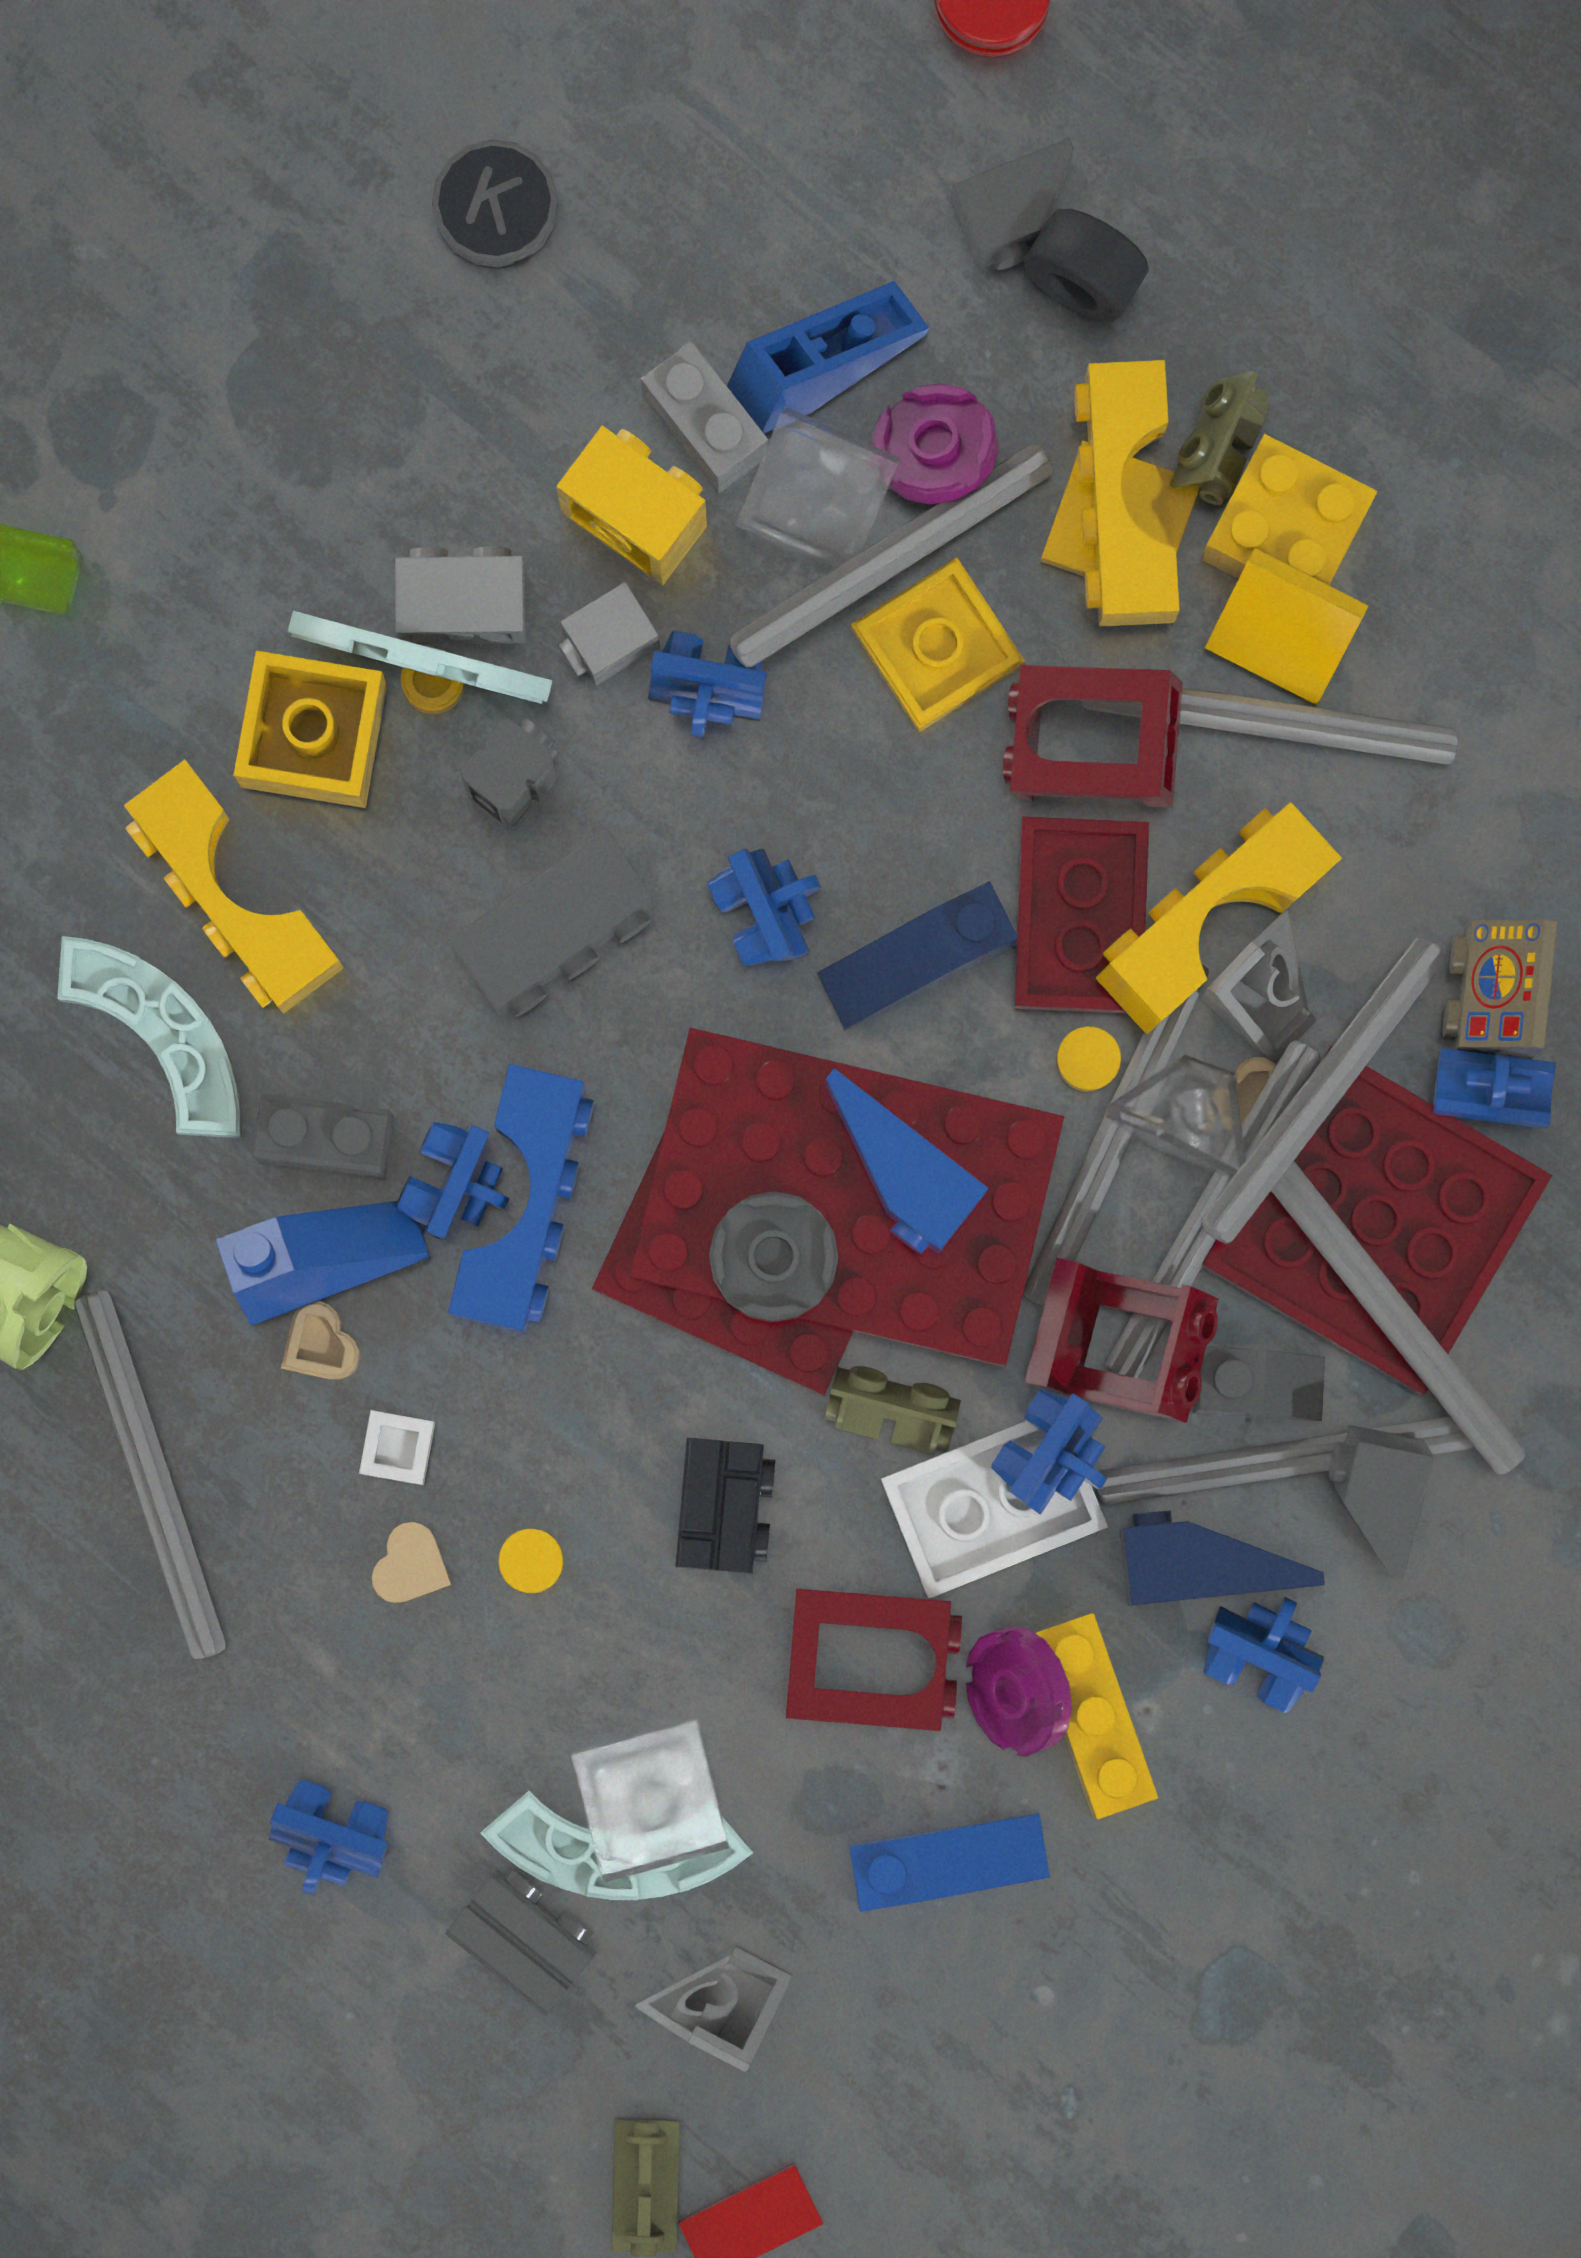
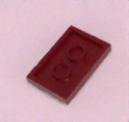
(1075, 898)

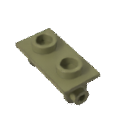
(1229, 414)
(865, 1397)
(645, 2186)

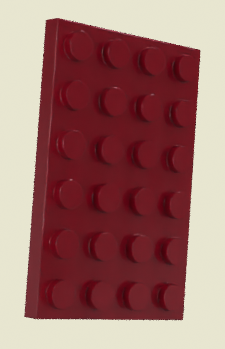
(765, 1123)

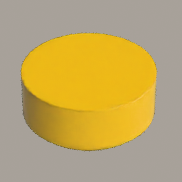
(430, 692)
(1088, 1059)
(531, 1561)

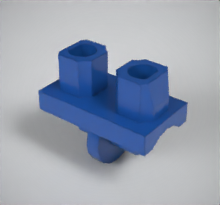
(705, 687)
(775, 900)
(1494, 1088)
(437, 1206)
(1061, 1459)
(1268, 1642)
(326, 1848)

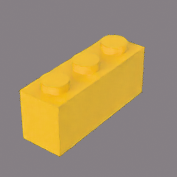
(1099, 1725)

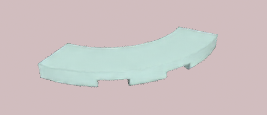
(419, 657)
(167, 1021)
(565, 1856)

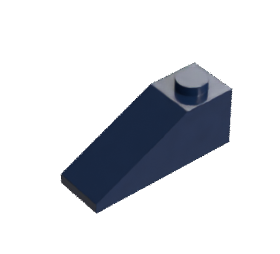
(919, 955)
(1192, 1562)

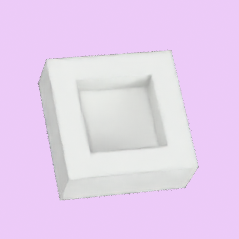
(397, 1447)

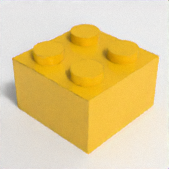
(633, 503)
(1291, 512)
(310, 729)

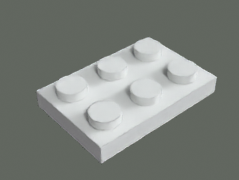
(968, 1523)

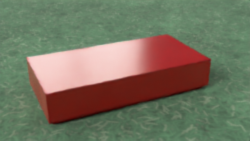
(753, 2218)

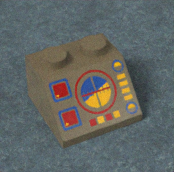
(1501, 987)

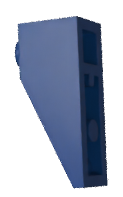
(823, 354)
(911, 1176)
(316, 1255)
(948, 1862)

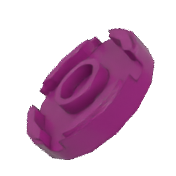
(943, 442)
(1018, 1690)

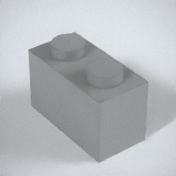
(704, 417)
(460, 597)

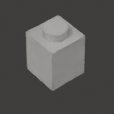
(607, 635)

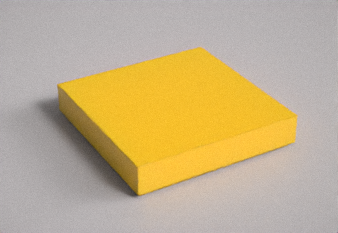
(1148, 499)
(1286, 626)
(937, 644)

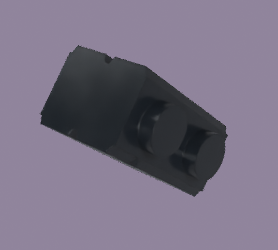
(722, 1506)

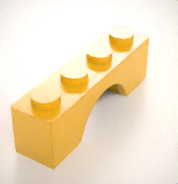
(1133, 571)
(184, 824)
(1163, 965)

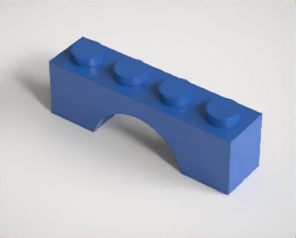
(501, 1280)

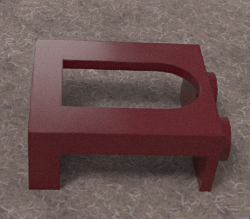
(1148, 780)
(1068, 1327)
(911, 1711)

